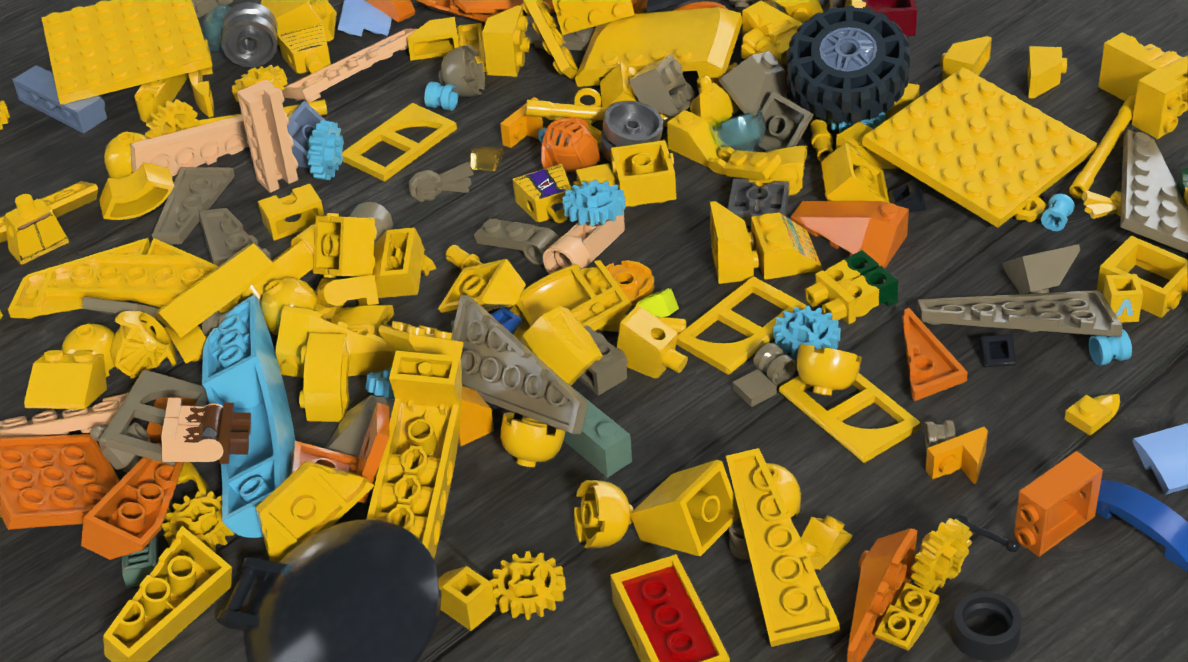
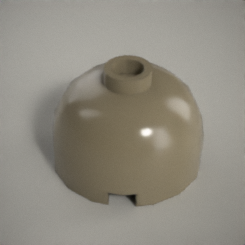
(462, 70)

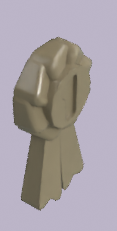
(428, 184)

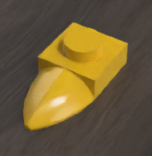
(1093, 413)

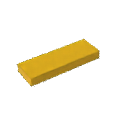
(472, 35)

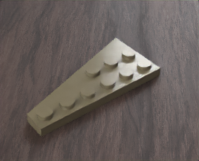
(1149, 194)
(1052, 312)
(510, 373)

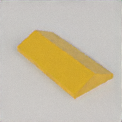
(63, 201)
(215, 290)

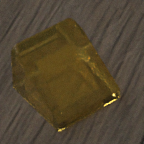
(486, 158)

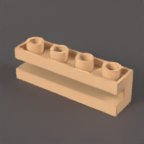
(268, 134)

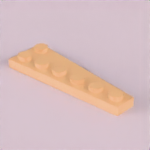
(311, 85)
(192, 146)
(60, 424)

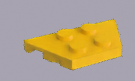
(306, 504)

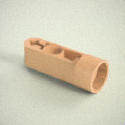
(582, 244)

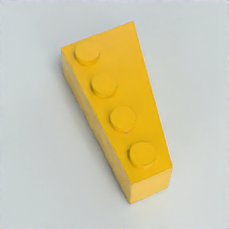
(168, 600)

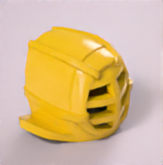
(137, 346)

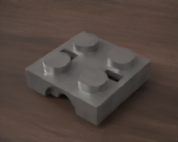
(758, 200)

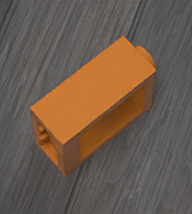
(1056, 503)

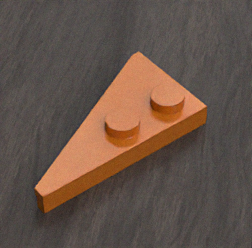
(929, 362)

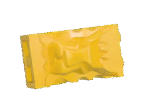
(766, 31)
(1152, 76)

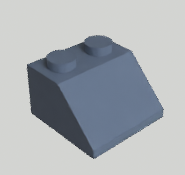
(301, 124)

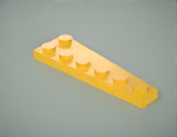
(784, 575)

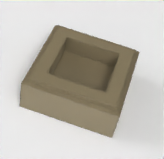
(754, 388)

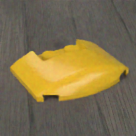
(587, 293)

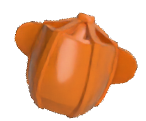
(579, 149)

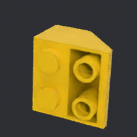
(506, 42)
(616, 86)
(398, 263)
(420, 339)

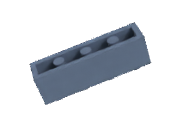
(38, 90)

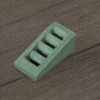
(139, 564)

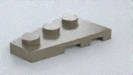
(224, 235)

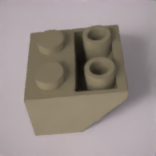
(663, 86)

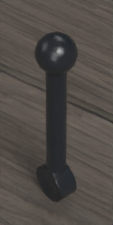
(1011, 544)

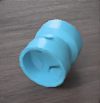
(440, 96)
(1107, 348)

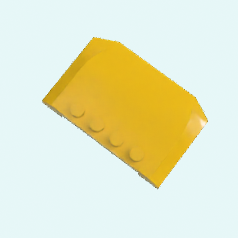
(695, 37)

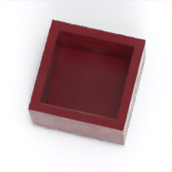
(900, 11)

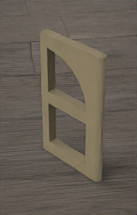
(147, 388)

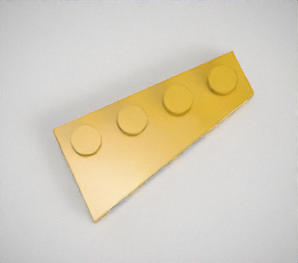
(546, 26)

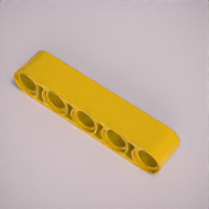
(157, 93)

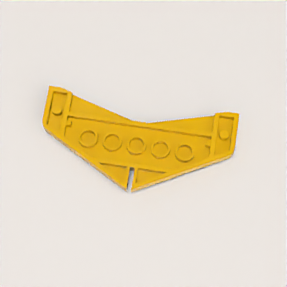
(124, 273)

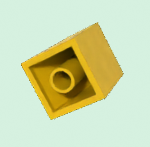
(299, 14)
(688, 509)

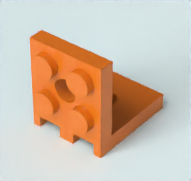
(369, 456)

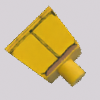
(32, 229)

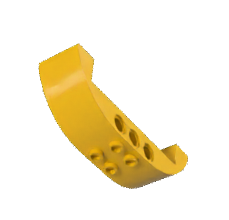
(422, 445)

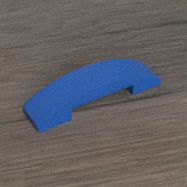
(1147, 516)

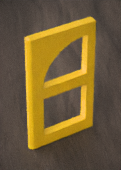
(410, 116)
(730, 356)
(860, 442)

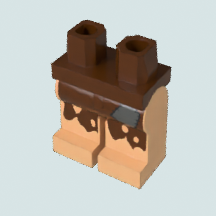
(204, 432)

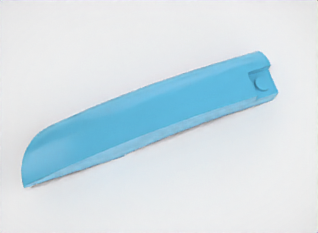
(245, 371)

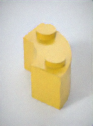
(136, 193)
(325, 377)

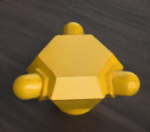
(713, 103)

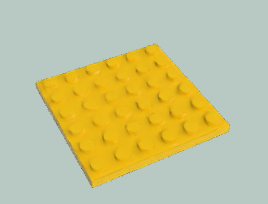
(122, 45)
(979, 146)

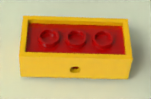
(665, 614)

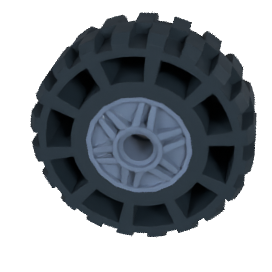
(848, 64)

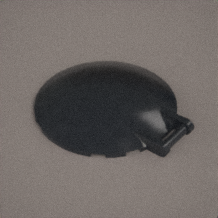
(341, 598)

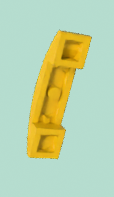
(201, 90)

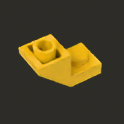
(824, 540)

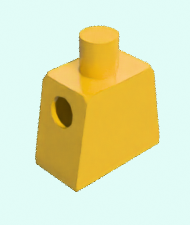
(649, 344)

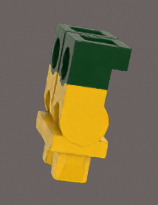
(852, 288)

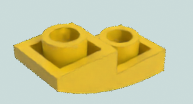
(190, 345)
(908, 617)

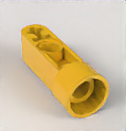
(291, 263)

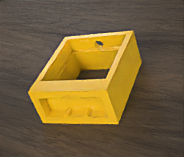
(1156, 260)

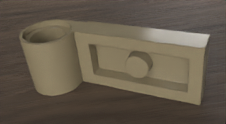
(517, 236)

